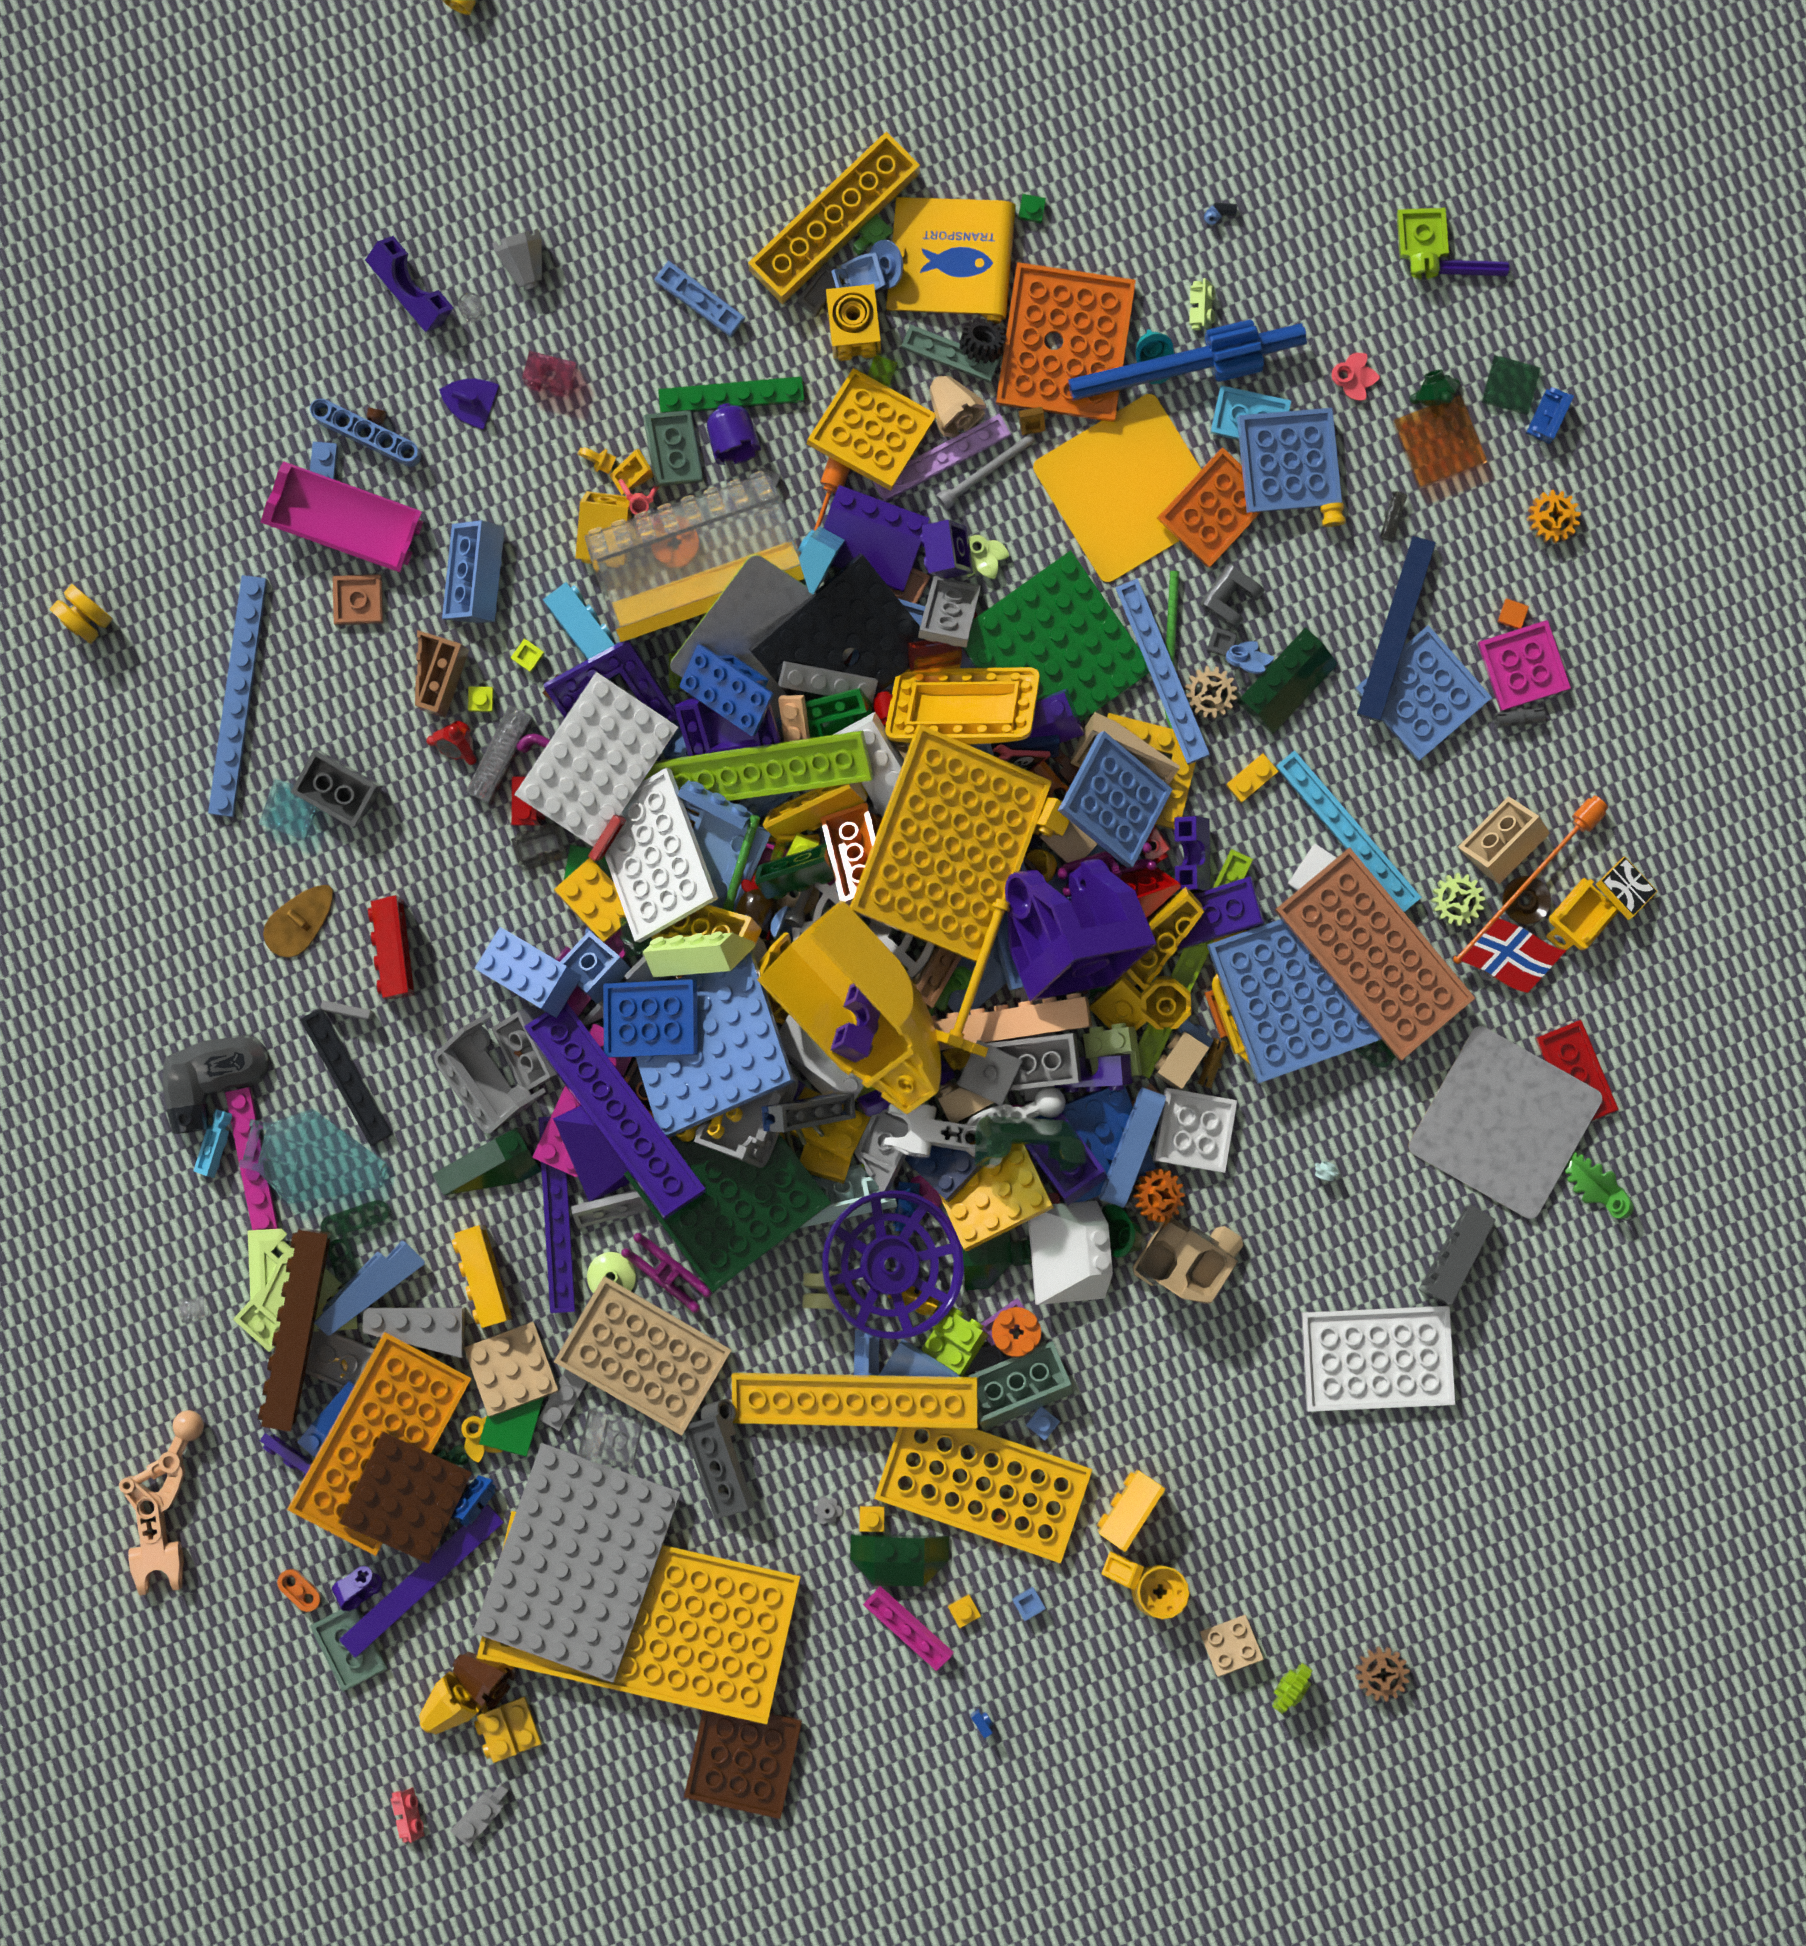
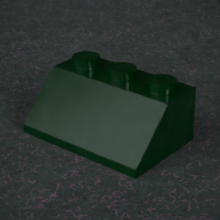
(794, 872)

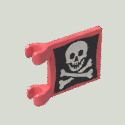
(1022, 758)

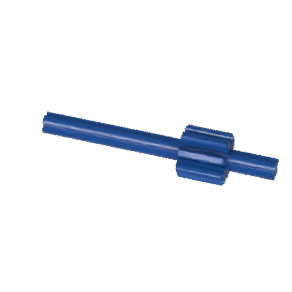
(1229, 353)

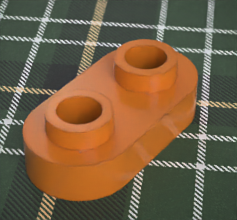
(298, 1591)

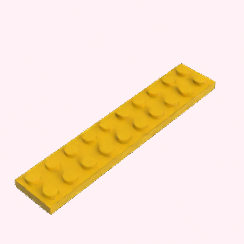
(855, 1400)

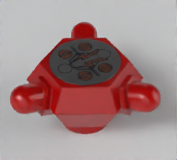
(454, 742)

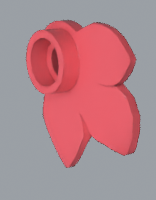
(1357, 378)

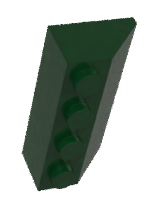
(1288, 681)

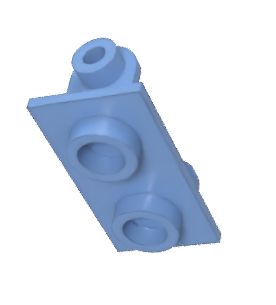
(866, 1354)

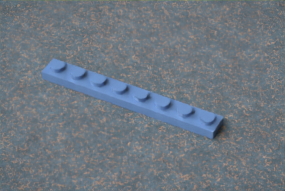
(1162, 671)

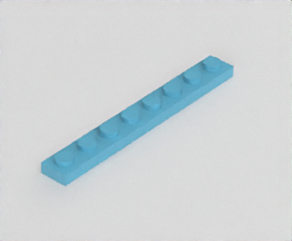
(1346, 829)

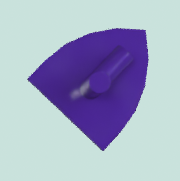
(470, 400)

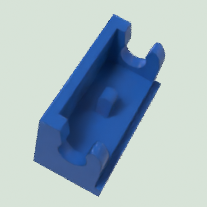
(1549, 415)

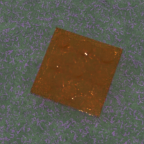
(1439, 441)

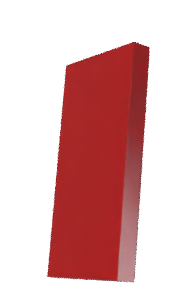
(1573, 1053)

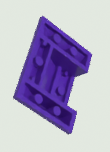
(709, 732)
(591, 1155)

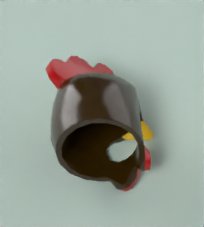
(757, 906)

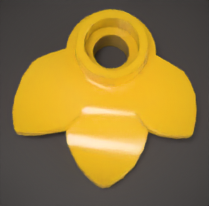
(472, 1440)

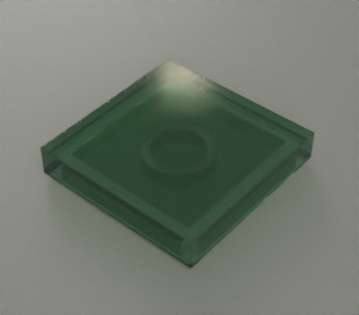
(1510, 384)

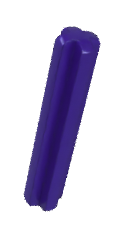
(1463, 267)

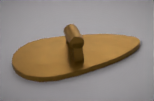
(298, 921)

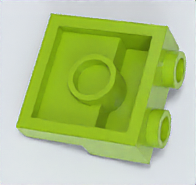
(955, 1341)

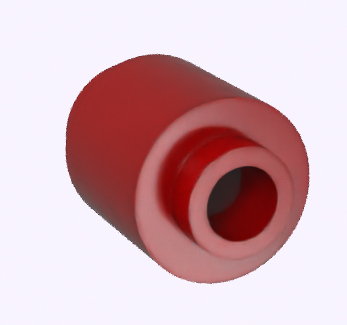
(881, 705)

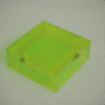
(882, 370)

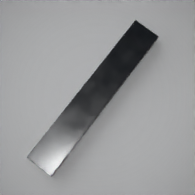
(346, 1077)

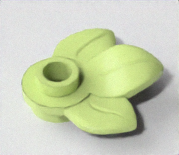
(986, 559)

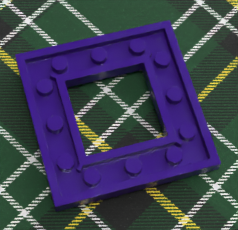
(622, 659)

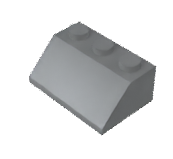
(531, 1067)

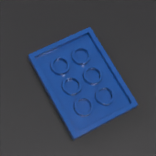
(650, 1018)

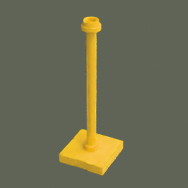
(955, 1036)

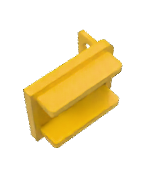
(1581, 916)

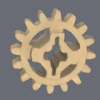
(1204, 683)

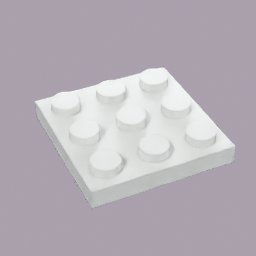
(1195, 1130)

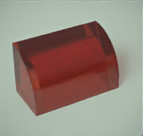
(932, 655)

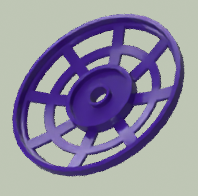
(906, 1264)

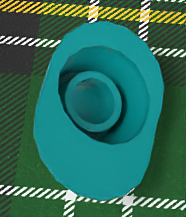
(1153, 346)

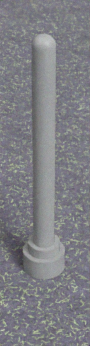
(948, 497)

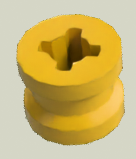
(1333, 514)

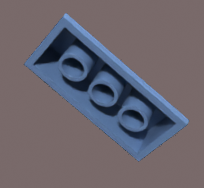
(473, 572)

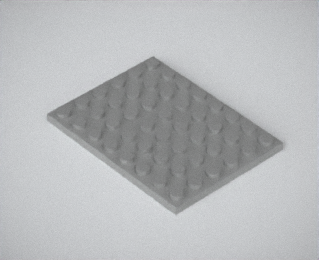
(577, 1562)

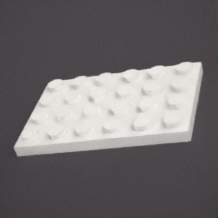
(596, 759)
(658, 859)
(1378, 1358)

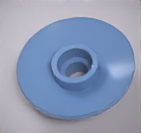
(890, 262)

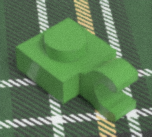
(871, 233)

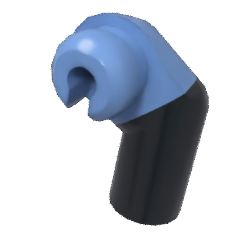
(1217, 210)

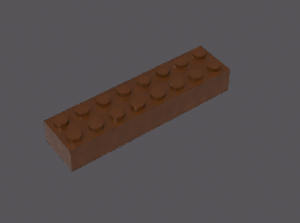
(295, 1330)

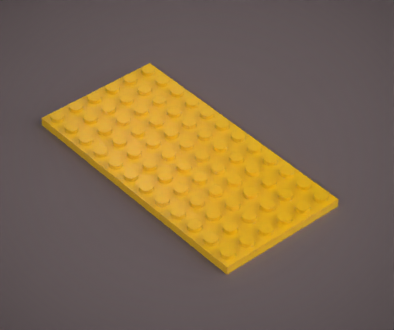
(701, 1639)

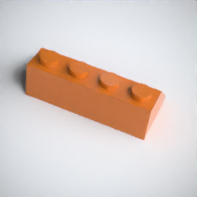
(849, 843)

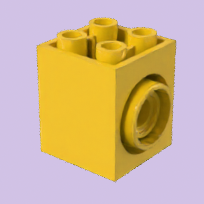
(853, 336)

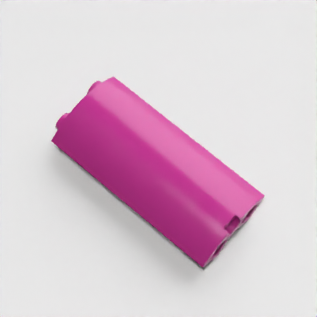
(342, 517)

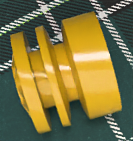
(1174, 1595)

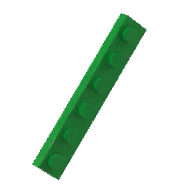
(736, 393)

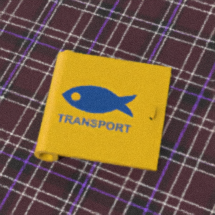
(953, 256)

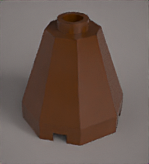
(483, 1679)

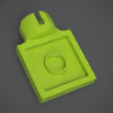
(1423, 239)

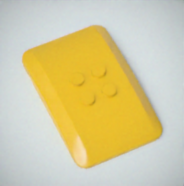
(965, 704)

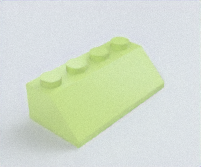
(696, 954)

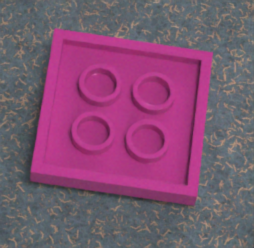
(1523, 665)

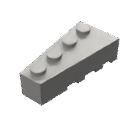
(426, 1328)

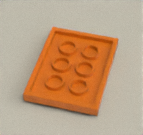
(1210, 509)

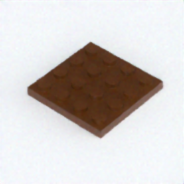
(404, 1497)
(743, 1762)

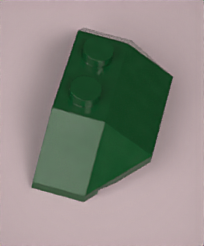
(986, 1262)
(899, 1558)

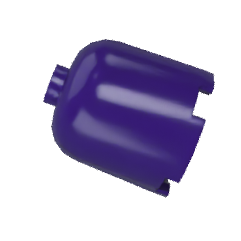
(732, 434)

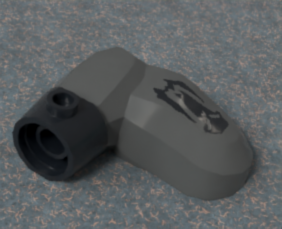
(207, 1070)

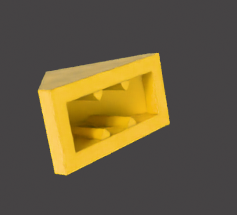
(633, 471)

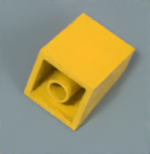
(598, 511)

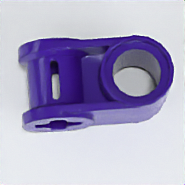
(354, 1588)

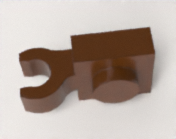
(1069, 770)

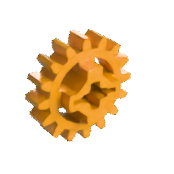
(1553, 505)

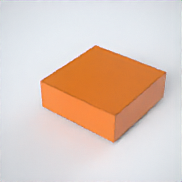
(1512, 614)

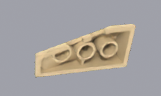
(1146, 754)

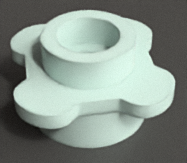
(1326, 1171)

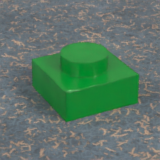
(1031, 208)

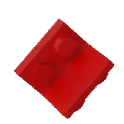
(522, 813)

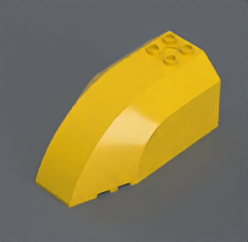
(812, 987)

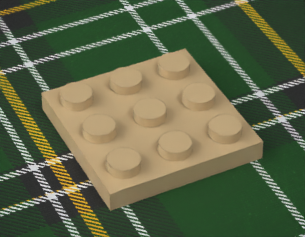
(511, 1369)

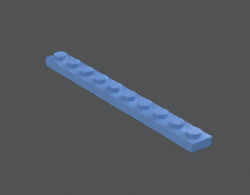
(237, 696)

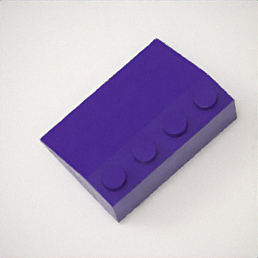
(879, 531)

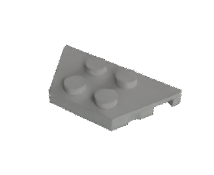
(880, 1161)

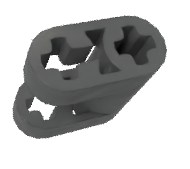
(1222, 590)

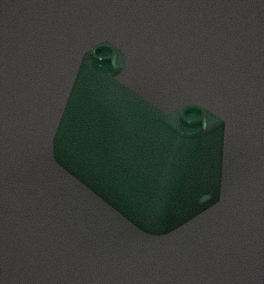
(997, 1133)

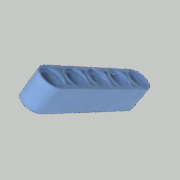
(357, 424)
(1132, 1147)

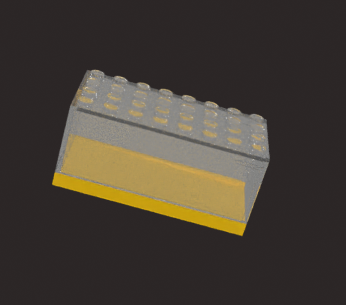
(686, 553)

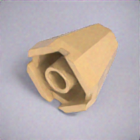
(955, 406)

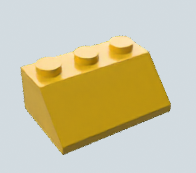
(1130, 1509)

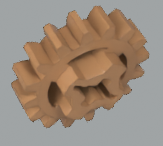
(1383, 1684)

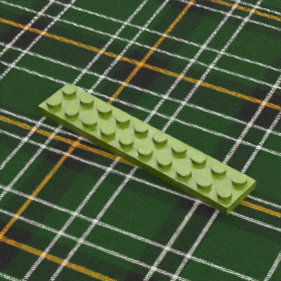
(775, 767)

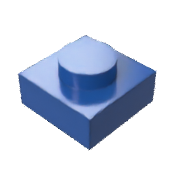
(982, 1722)

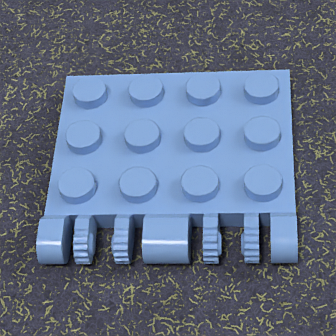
(720, 848)

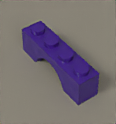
(389, 262)

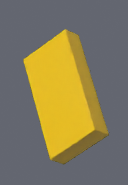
(1122, 1570)

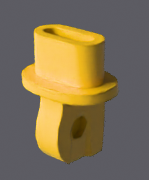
(603, 461)

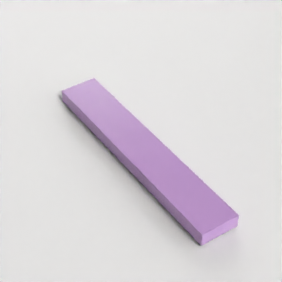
(947, 455)

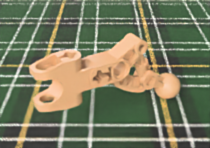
(155, 1550)

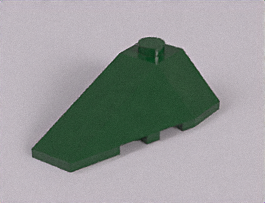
(495, 1164)

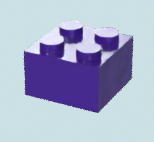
(946, 549)

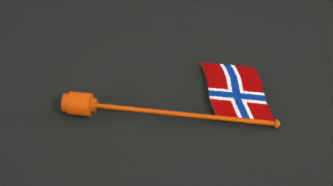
(1511, 951)

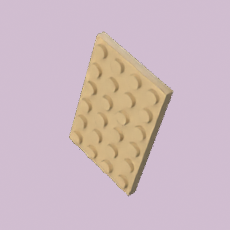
(642, 1355)

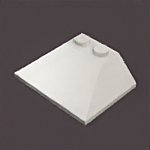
(1070, 1253)

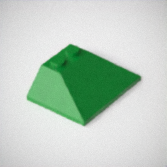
(837, 712)

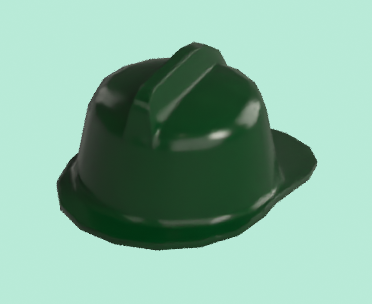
(1123, 1233)

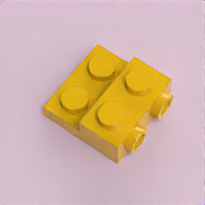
(507, 1729)

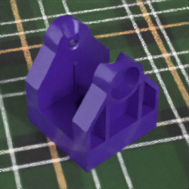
(1077, 942)

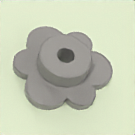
(823, 1504)

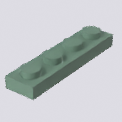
(946, 353)

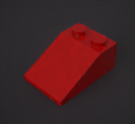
(1151, 887)

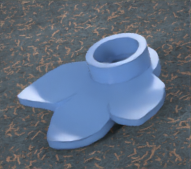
(1248, 658)

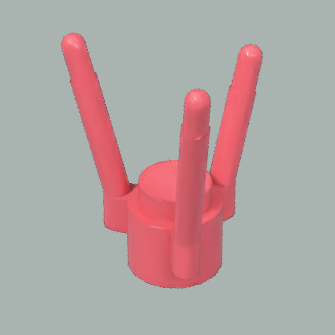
(638, 501)

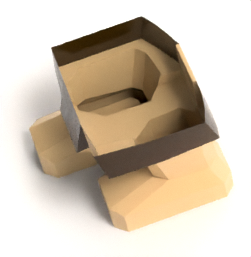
(1189, 1260)

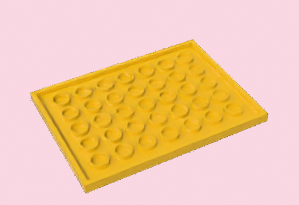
(949, 842)

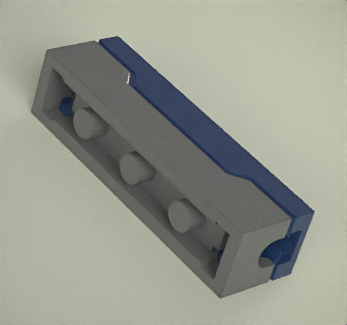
(808, 1112)

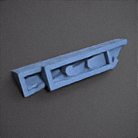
(368, 1285)

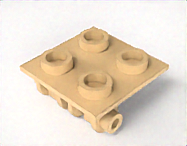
(1231, 1646)

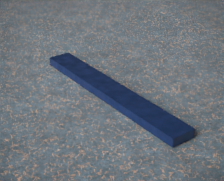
(1396, 629)

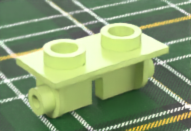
(1202, 295)

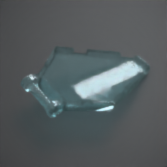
(311, 1159)

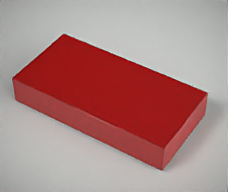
(607, 837)

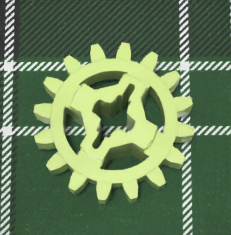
(1454, 890)

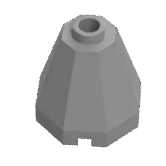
(522, 258)

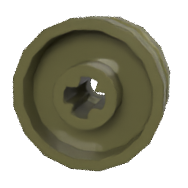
(821, 1299)

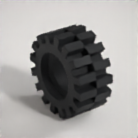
(982, 331)

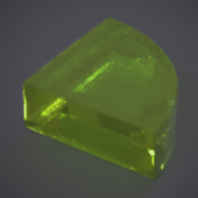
(778, 850)

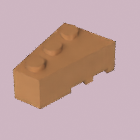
(437, 672)

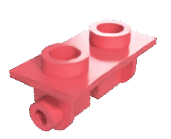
(411, 1826)

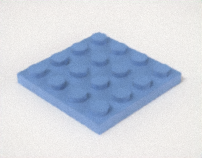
(1289, 460)
(1429, 694)
(1115, 799)

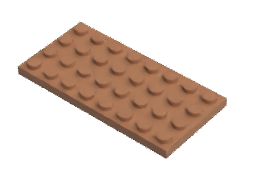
(1374, 954)

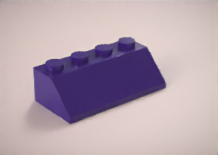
(1055, 716)

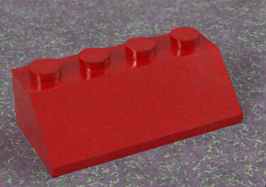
(392, 948)

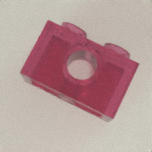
(539, 364)

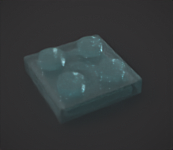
(287, 811)

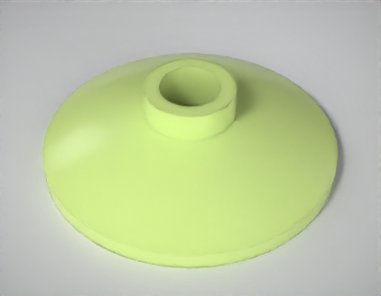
(611, 1262)

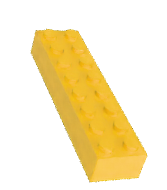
(834, 217)

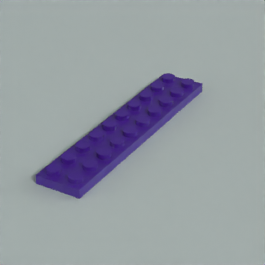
(615, 1110)

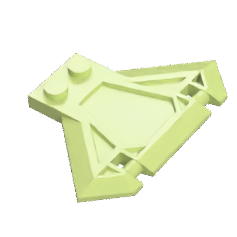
(266, 1282)

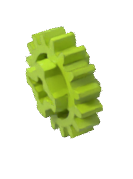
(1292, 1688)

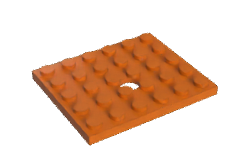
(1090, 317)

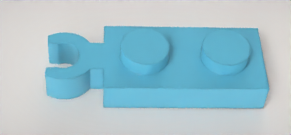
(213, 1144)

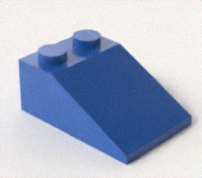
(319, 1429)

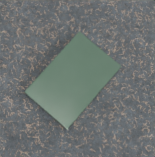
(673, 448)
(346, 1668)

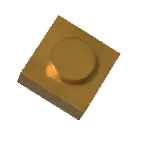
(1031, 420)

